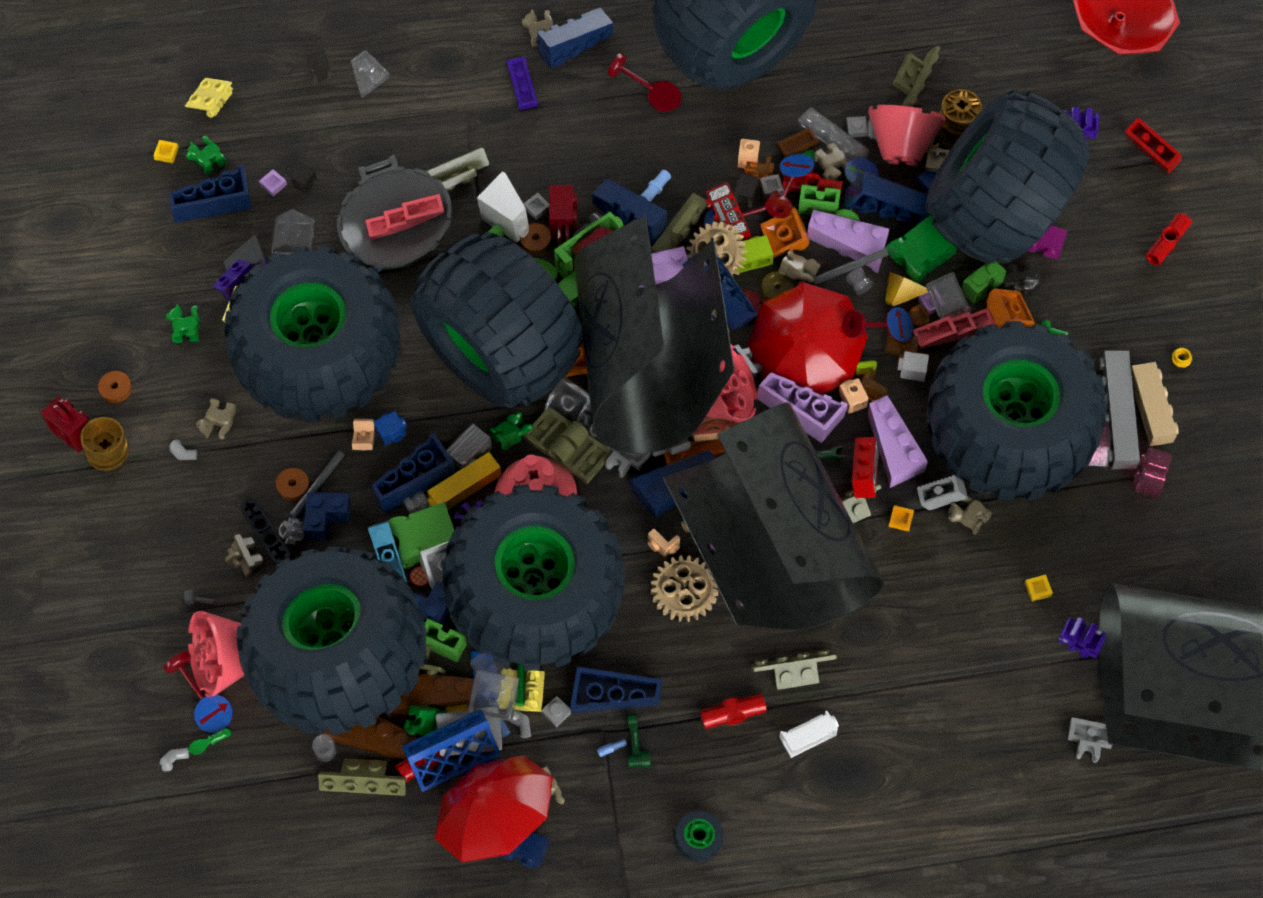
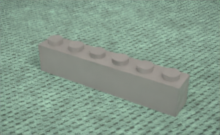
(1120, 409)

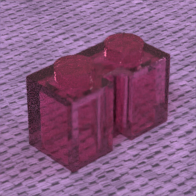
(1152, 473)

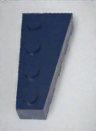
(573, 37)
(212, 197)
(886, 198)
(630, 207)
(737, 306)
(416, 473)
(652, 489)
(611, 691)

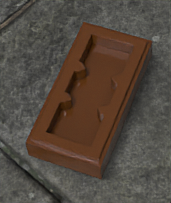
(797, 143)

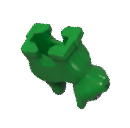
(207, 156)
(184, 326)
(510, 431)
(424, 720)

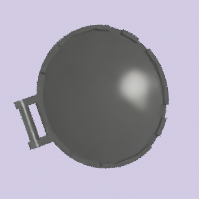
(384, 192)

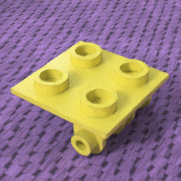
(210, 96)
(533, 691)

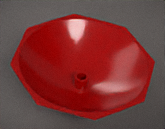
(1128, 24)
(804, 338)
(493, 808)

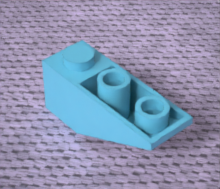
(385, 546)

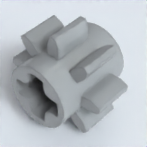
(291, 531)

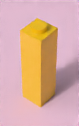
(465, 482)

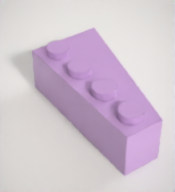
(848, 236)
(668, 263)
(815, 412)
(896, 445)

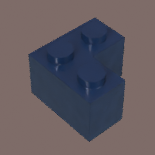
(321, 510)
(434, 606)
(530, 851)

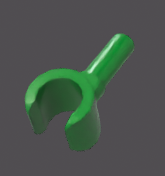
(1053, 330)

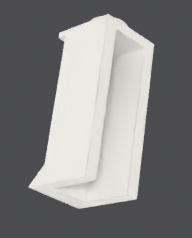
(809, 734)

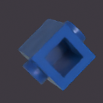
(390, 428)

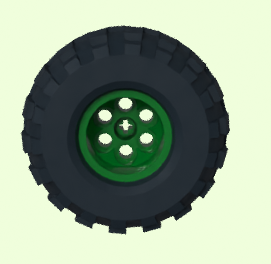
(729, 40)
(1008, 177)
(497, 319)
(330, 362)
(977, 429)
(509, 613)
(331, 640)

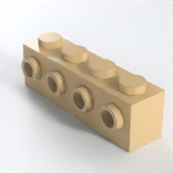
(1153, 404)

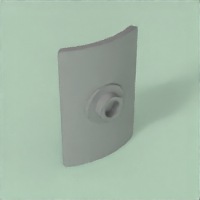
(444, 719)

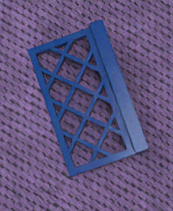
(446, 738)

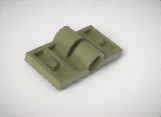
(568, 444)

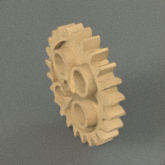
(731, 247)
(672, 601)

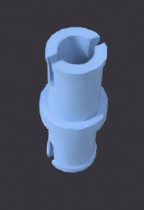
(655, 186)

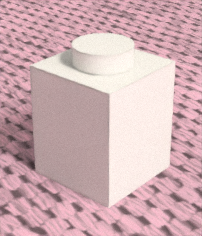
(913, 366)

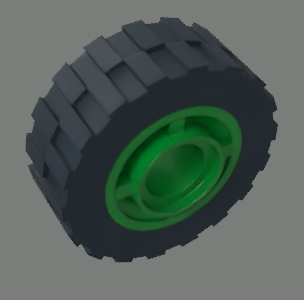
(696, 849)

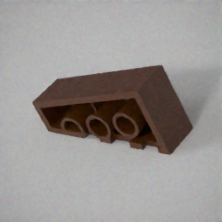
(435, 692)
(378, 738)

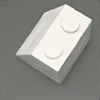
(503, 206)

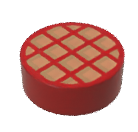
(418, 578)

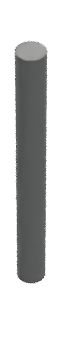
(851, 266)
(317, 483)

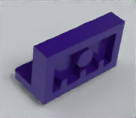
(232, 278)

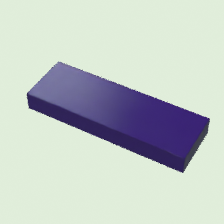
(522, 83)

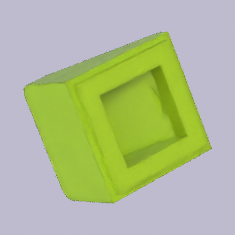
(865, 367)

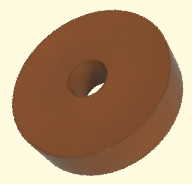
(536, 246)
(111, 379)
(288, 476)

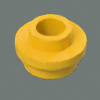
(1184, 353)

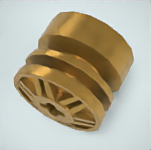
(960, 110)
(104, 444)

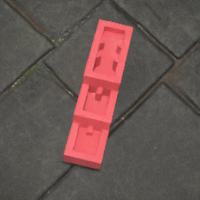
(405, 217)
(952, 329)

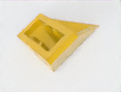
(902, 289)

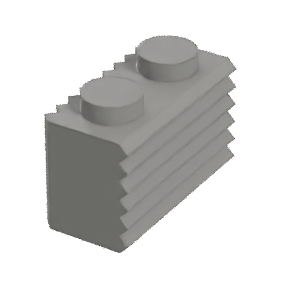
(469, 446)
(942, 492)

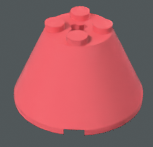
(904, 132)
(738, 395)
(536, 472)
(214, 652)

